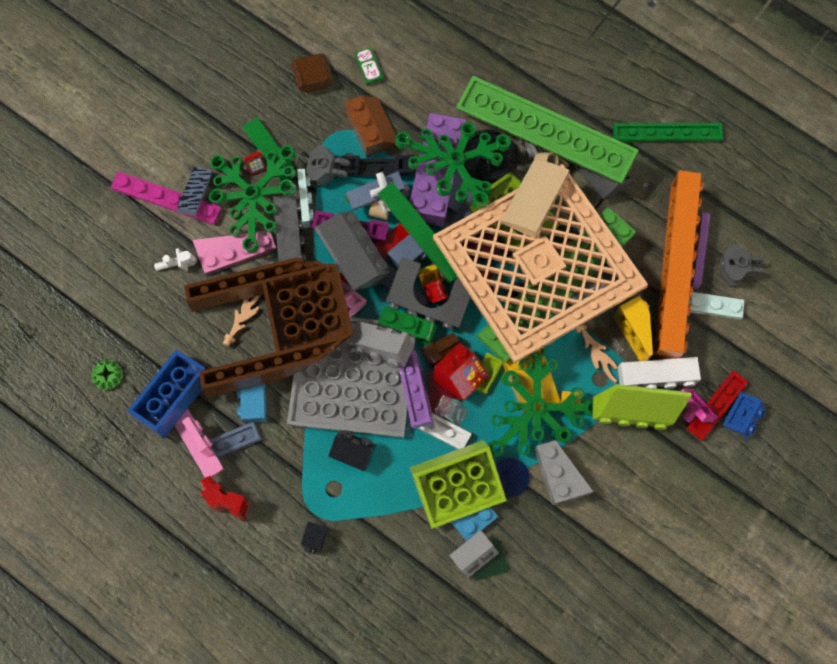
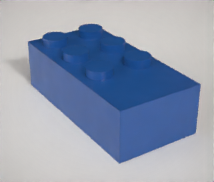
(168, 394)

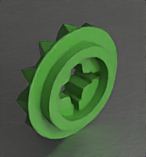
(113, 379)

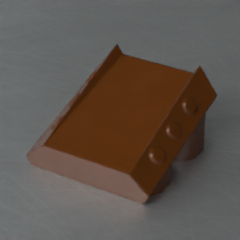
(312, 73)

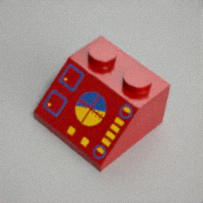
(460, 372)

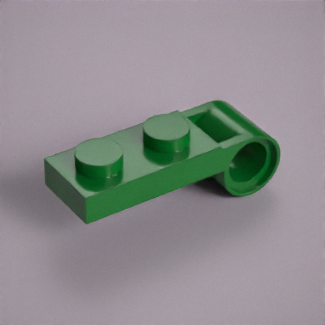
(401, 322)

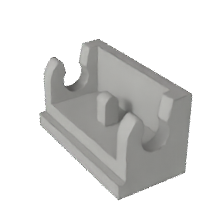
(474, 554)

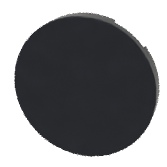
(482, 168)

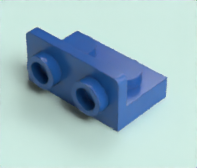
(745, 415)

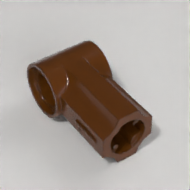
(437, 351)

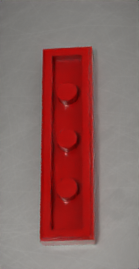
(719, 404)

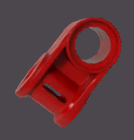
(435, 291)

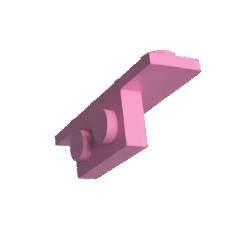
(198, 445)

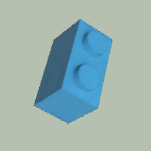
(252, 404)

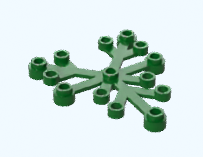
(448, 160)
(274, 169)
(520, 424)

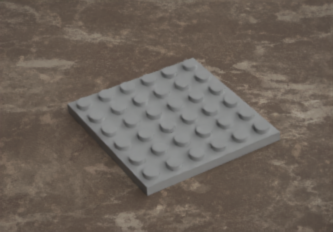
(350, 393)

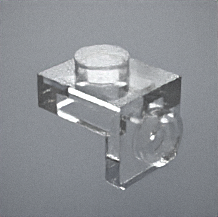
(452, 410)

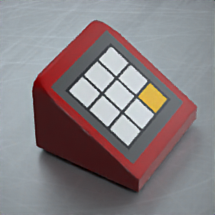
(255, 163)

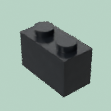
(352, 450)

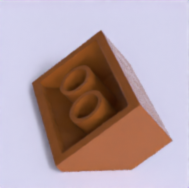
(370, 124)

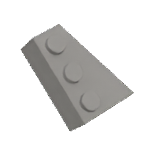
(381, 344)
(560, 474)

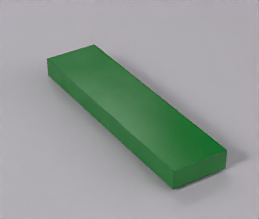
(264, 142)

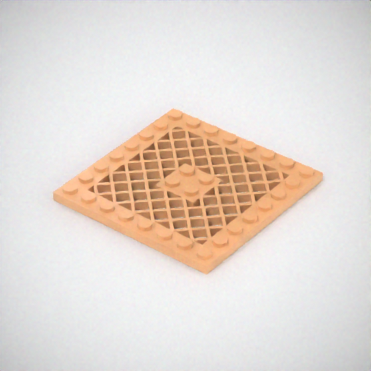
(538, 263)

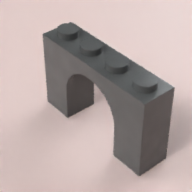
(402, 296)

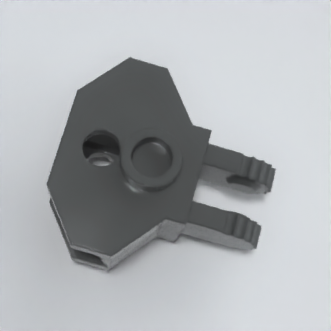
(326, 166)
(737, 264)

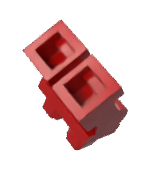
(215, 497)

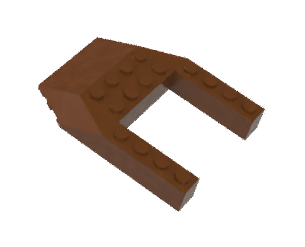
(304, 313)

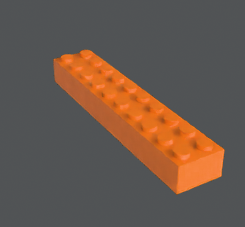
(677, 266)

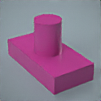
(698, 408)

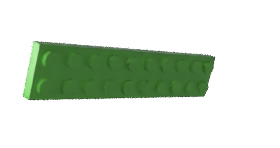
(547, 130)
(621, 232)

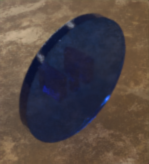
(513, 476)

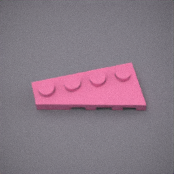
(228, 251)

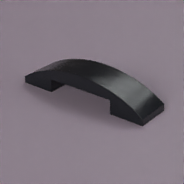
(370, 167)

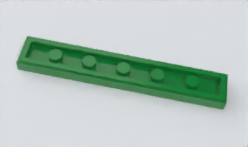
(667, 132)
(416, 228)

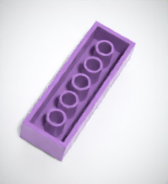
(424, 195)

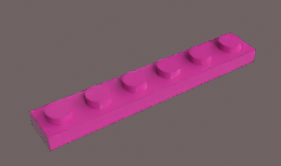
(161, 197)

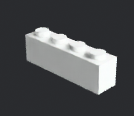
(660, 373)

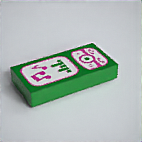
(368, 66)

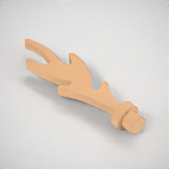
(246, 314)
(596, 354)

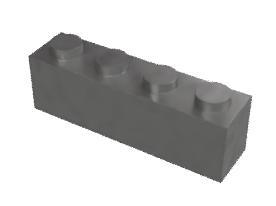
(288, 228)

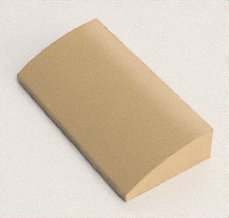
(535, 197)

